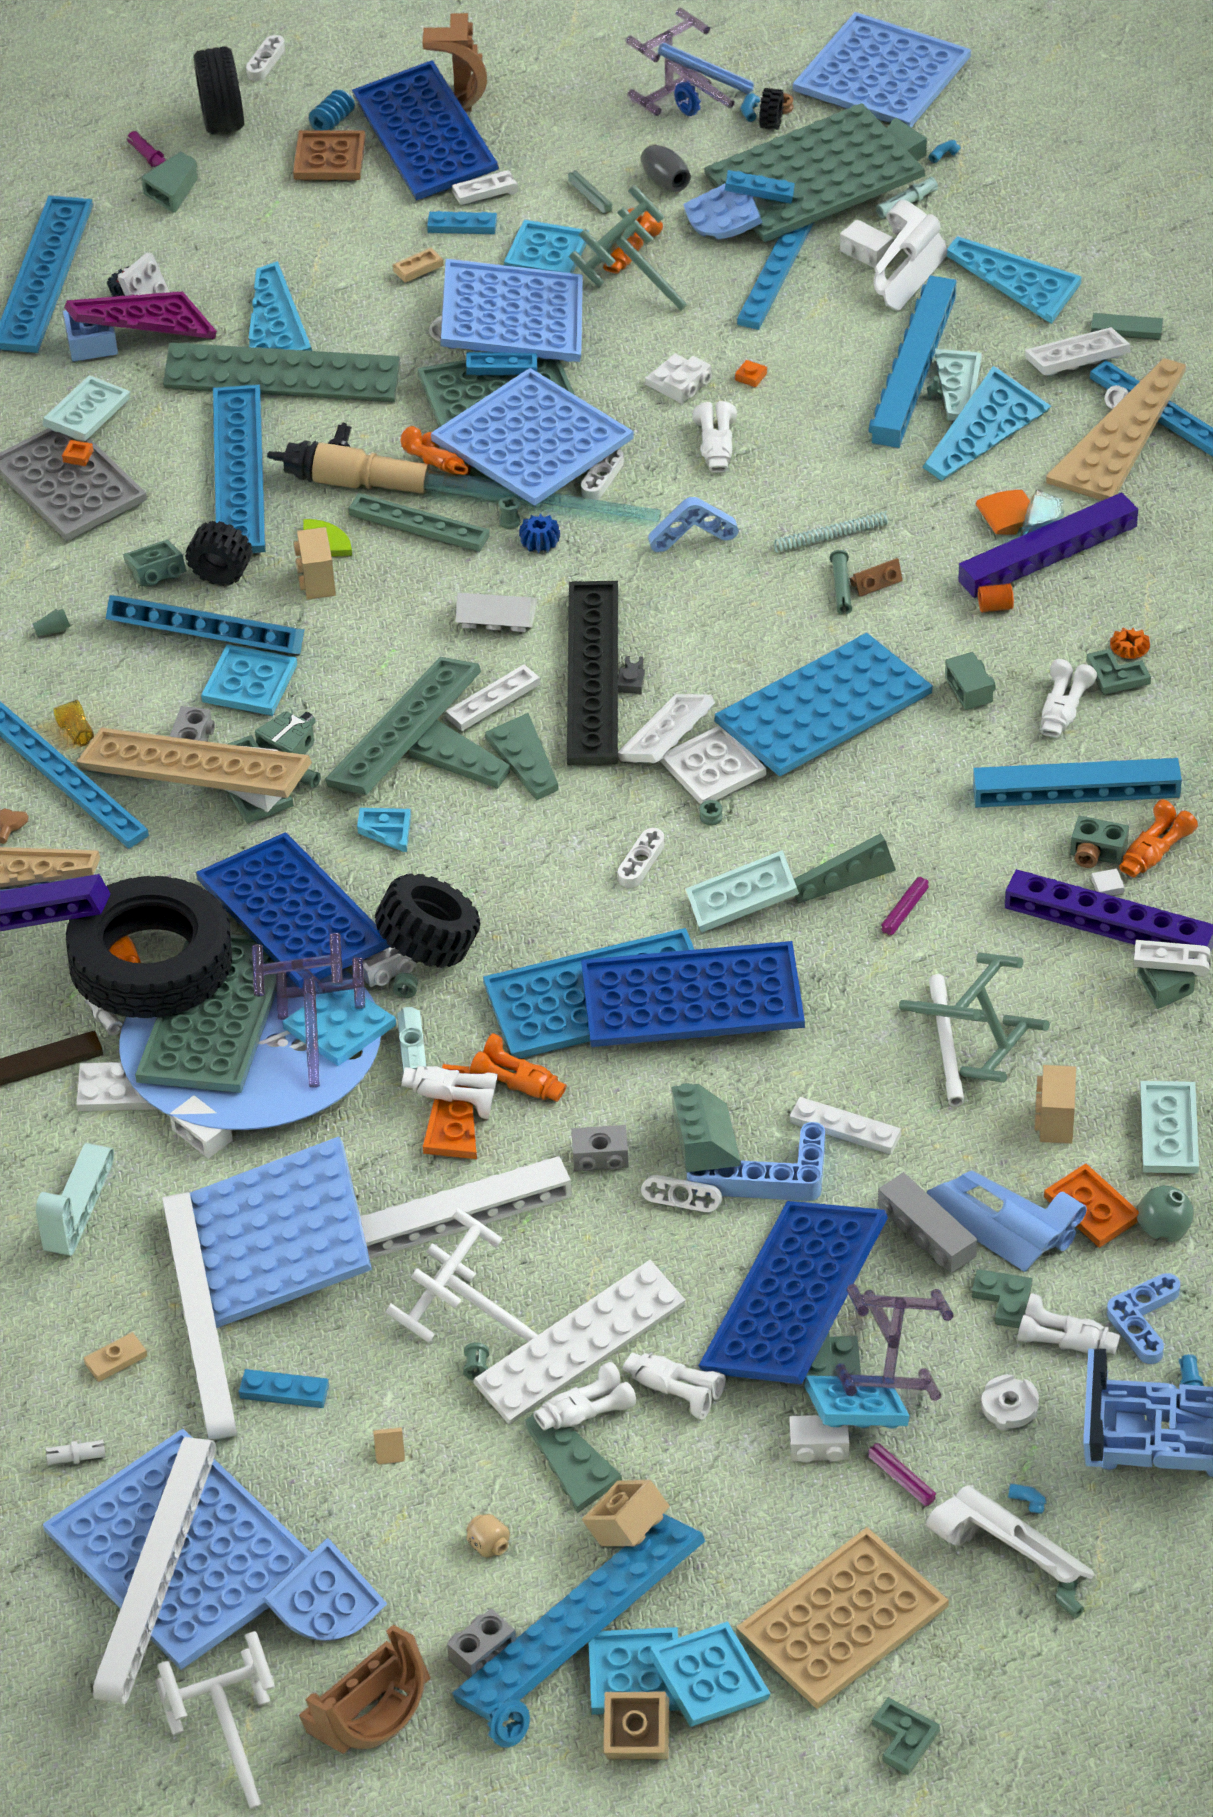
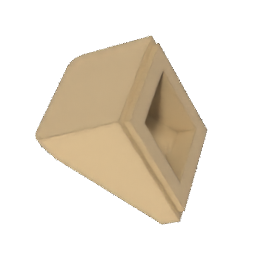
(389, 1445)

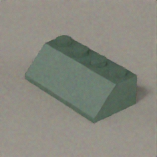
(703, 1129)

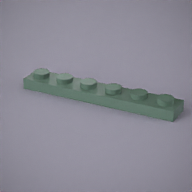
(419, 522)

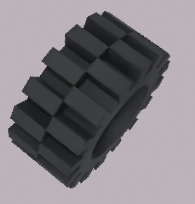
(771, 108)

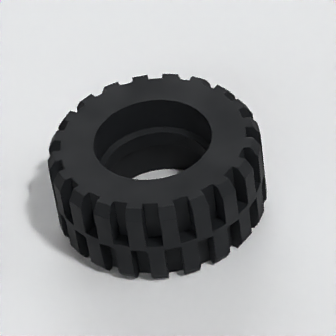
(427, 920)

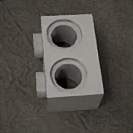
(193, 724)
(475, 1639)

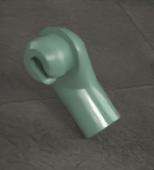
(1066, 1598)

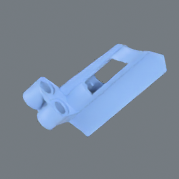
(1020, 1228)

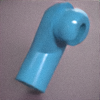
(747, 105)
(941, 149)
(1029, 1494)

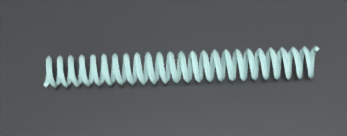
(830, 531)

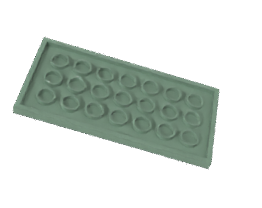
(216, 1039)

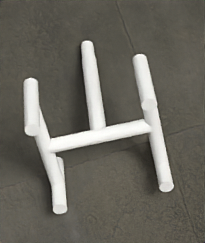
(445, 1276)
(261, 1680)

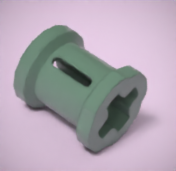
(509, 512)
(475, 1361)

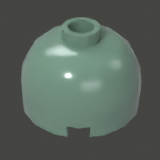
(1165, 1213)

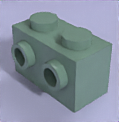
(969, 680)

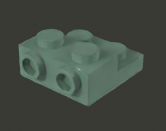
(155, 563)
(833, 1352)

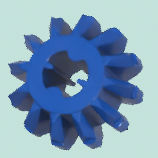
(539, 533)

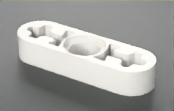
(265, 50)
(602, 482)
(641, 868)
(700, 1203)

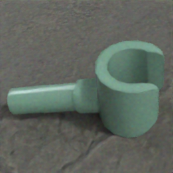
(934, 388)

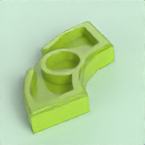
(338, 540)

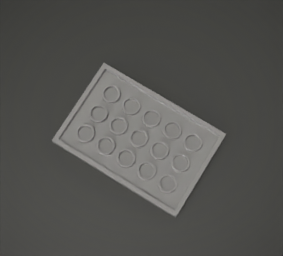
(64, 493)

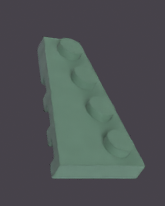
(522, 749)
(459, 755)
(847, 869)
(575, 1462)

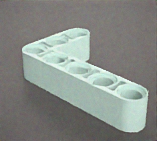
(65, 1216)

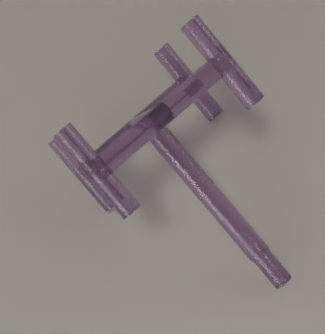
(686, 74)
(310, 988)
(892, 1334)

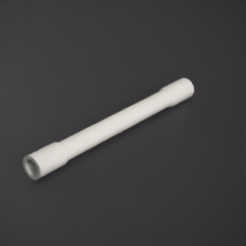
(953, 1082)

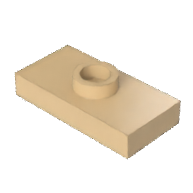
(418, 265)
(115, 1357)

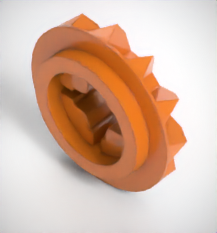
(1124, 648)

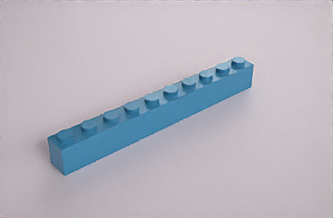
(913, 361)

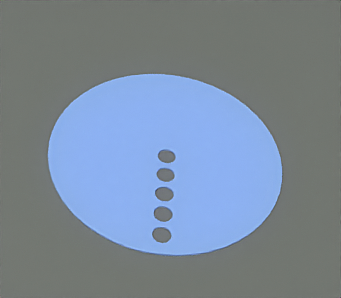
(275, 1085)

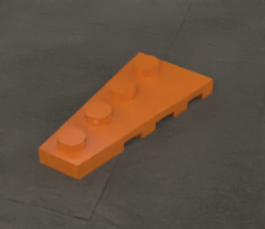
(451, 1126)

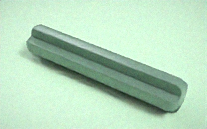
(590, 192)

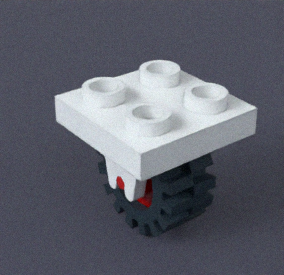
(138, 279)

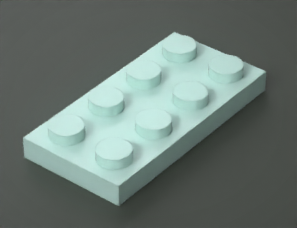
(86, 408)
(742, 891)
(1169, 1127)

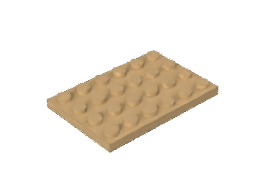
(842, 1617)

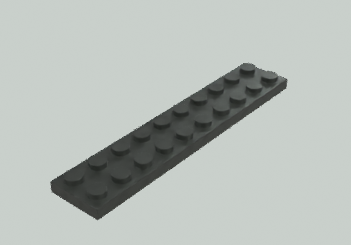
(592, 673)

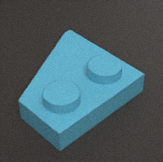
(386, 826)

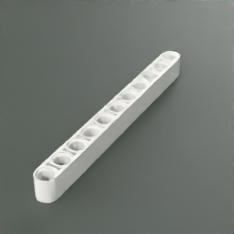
(199, 1317)
(154, 1571)

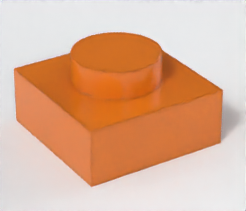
(751, 373)
(77, 453)

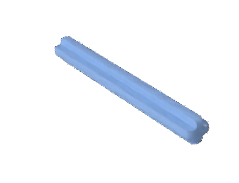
(705, 68)

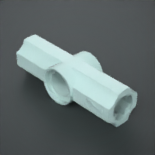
(411, 1038)

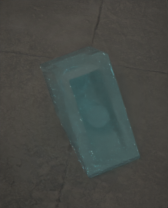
(1041, 511)

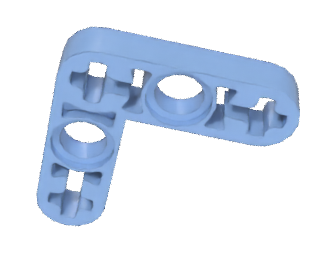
(695, 510)
(1134, 1314)

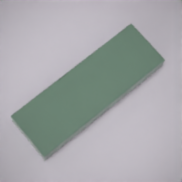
(1129, 325)

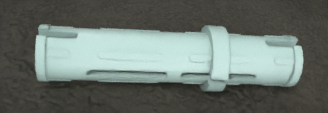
(913, 193)

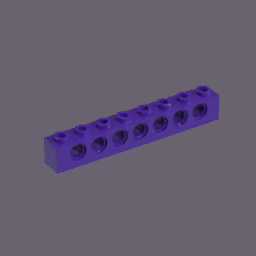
(1101, 912)

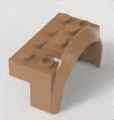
(465, 57)
(388, 1667)

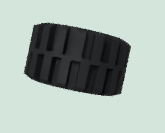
(218, 553)

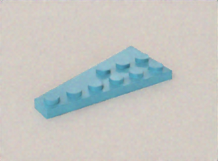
(1028, 282)
(274, 314)
(988, 418)

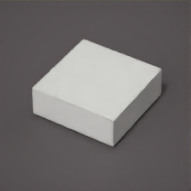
(1108, 882)

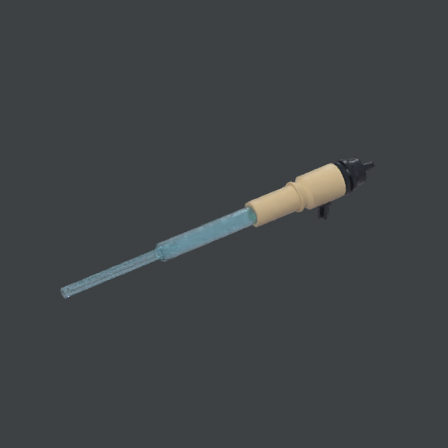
(351, 467)

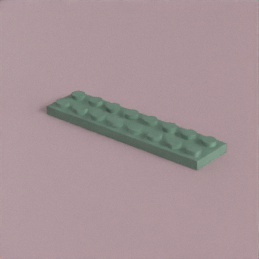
(403, 725)

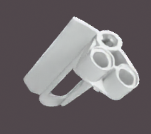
(921, 240)
(967, 1511)

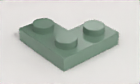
(1117, 677)
(1008, 1290)
(911, 1732)

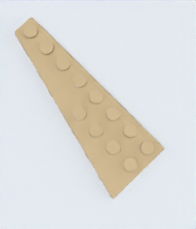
(1110, 449)
(41, 865)

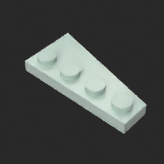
(958, 378)

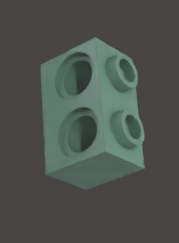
(1107, 836)

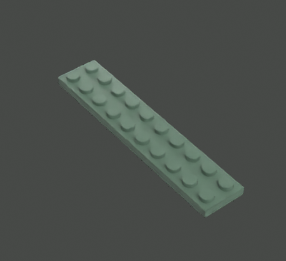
(283, 371)

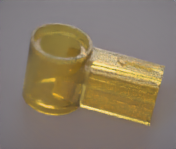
(73, 720)

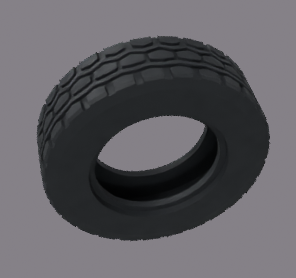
(161, 986)

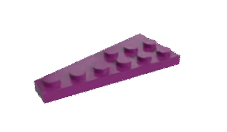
(150, 312)

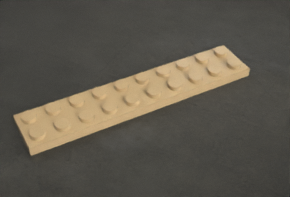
(194, 762)

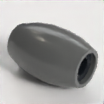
(665, 168)

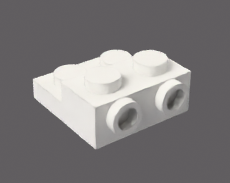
(680, 377)
(385, 965)

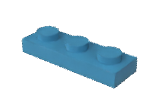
(759, 186)
(462, 222)
(499, 363)
(284, 1388)

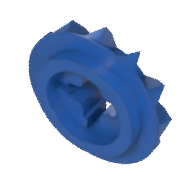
(686, 90)

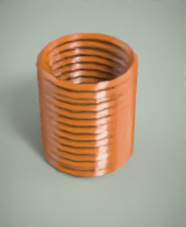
(995, 597)

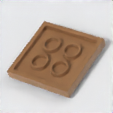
(329, 155)

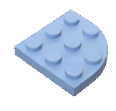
(722, 213)
(325, 1596)

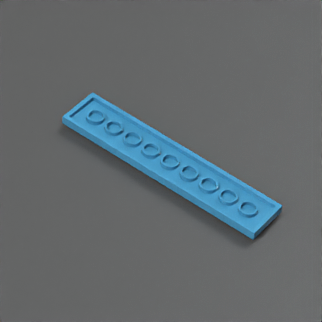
(43, 273)
(239, 461)
(578, 1617)

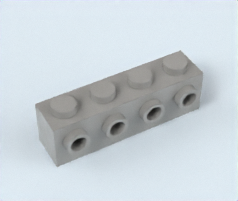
(927, 1223)

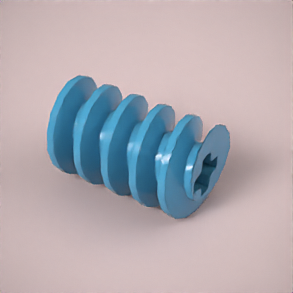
(331, 110)

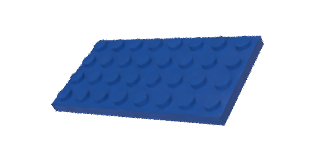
(424, 130)
(290, 905)
(692, 994)
(793, 1292)

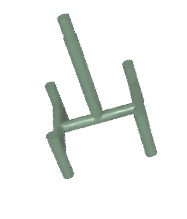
(617, 238)
(987, 1014)

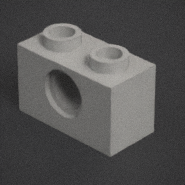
(600, 1148)

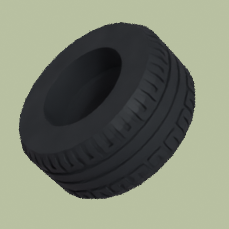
(218, 90)

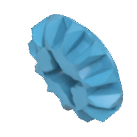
(514, 1731)

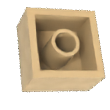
(314, 563)
(1056, 1104)
(626, 1513)
(636, 1725)

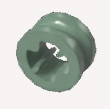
(711, 806)
(411, 985)

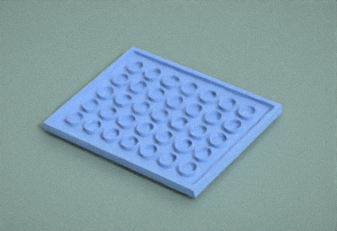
(224, 1568)

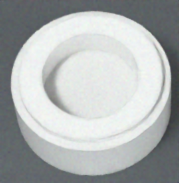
(1115, 395)

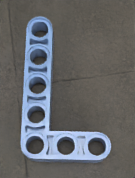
(774, 1179)

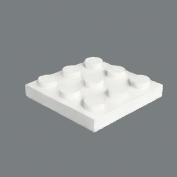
(713, 765)

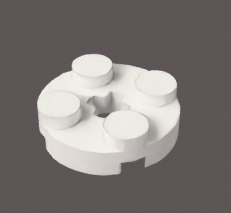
(1005, 1415)

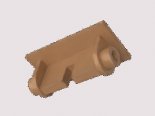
(877, 577)

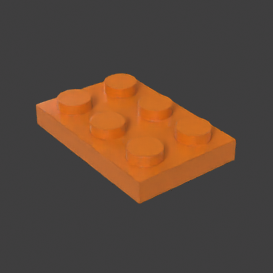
(1107, 1210)

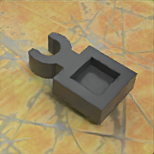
(631, 677)

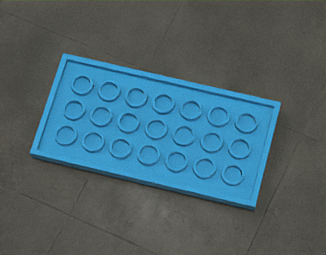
(823, 704)
(545, 1002)

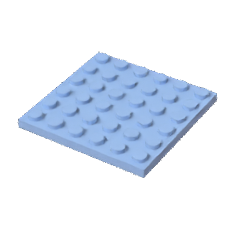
(883, 68)
(512, 310)
(532, 436)
(280, 1231)

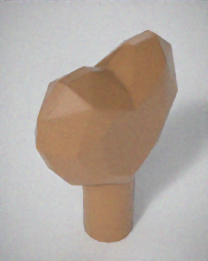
(10, 822)

